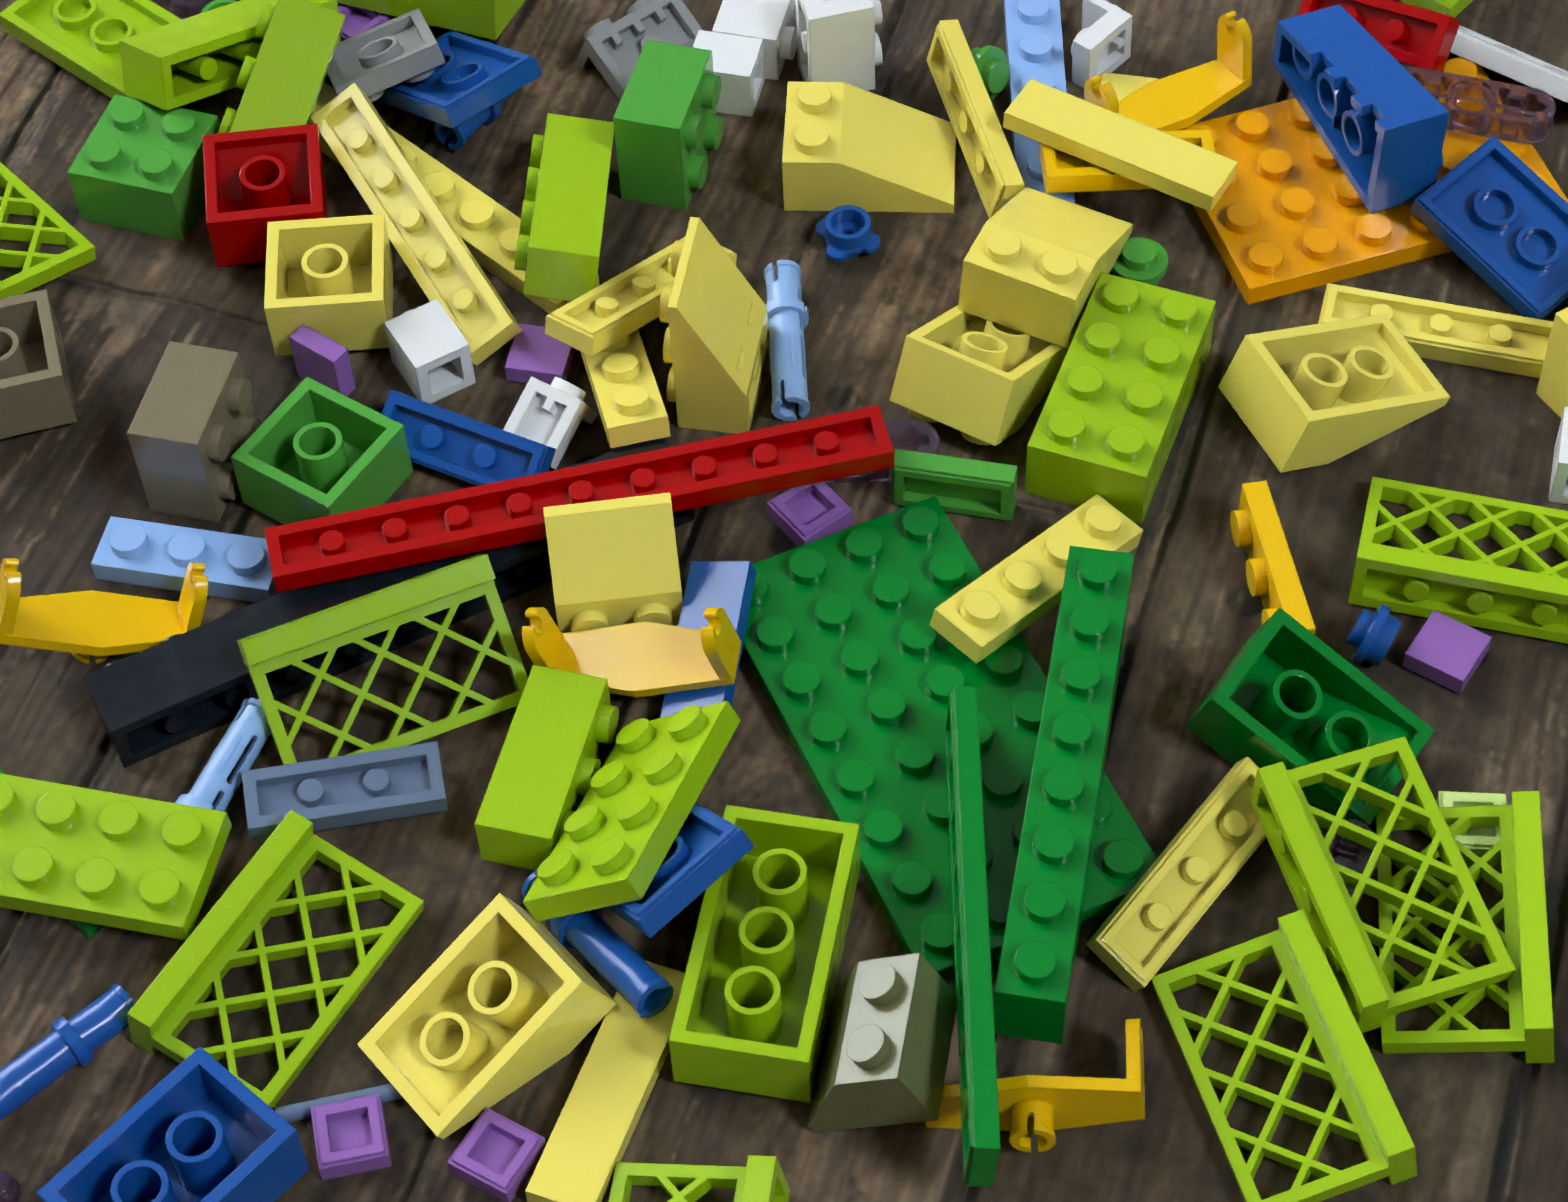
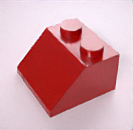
(260, 180)

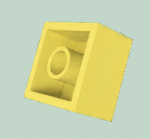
(329, 278)

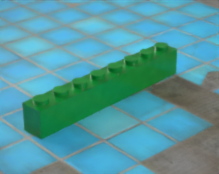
(1063, 798)

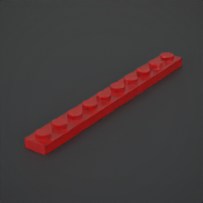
(513, 511)

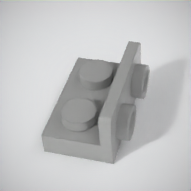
(617, 45)

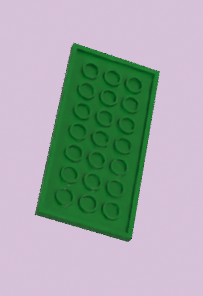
(864, 700)

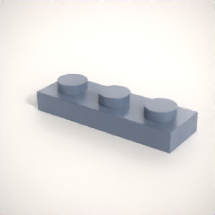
(346, 789)

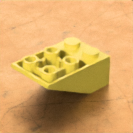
(712, 337)

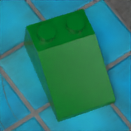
(1301, 704)

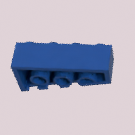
(1363, 105)

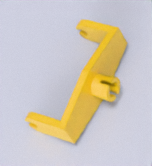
(1190, 94)
(96, 620)
(639, 656)
(1060, 1102)

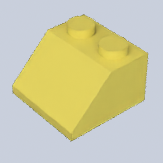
(614, 562)

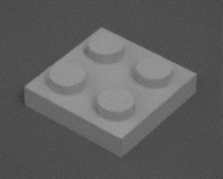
(386, 56)

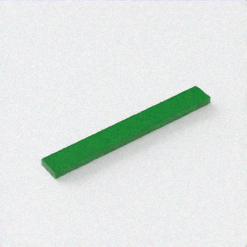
(971, 941)

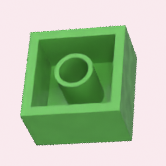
(667, 125)
(143, 168)
(321, 457)

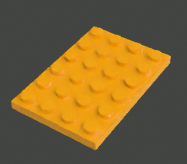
(1296, 216)

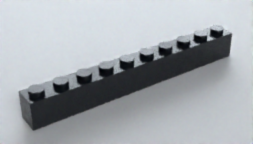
(200, 675)

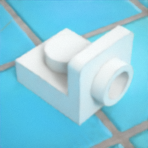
(1102, 42)
(550, 414)

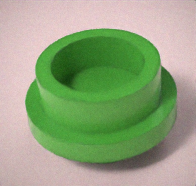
(992, 67)
(1141, 261)

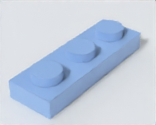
(160, 554)

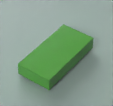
(956, 482)

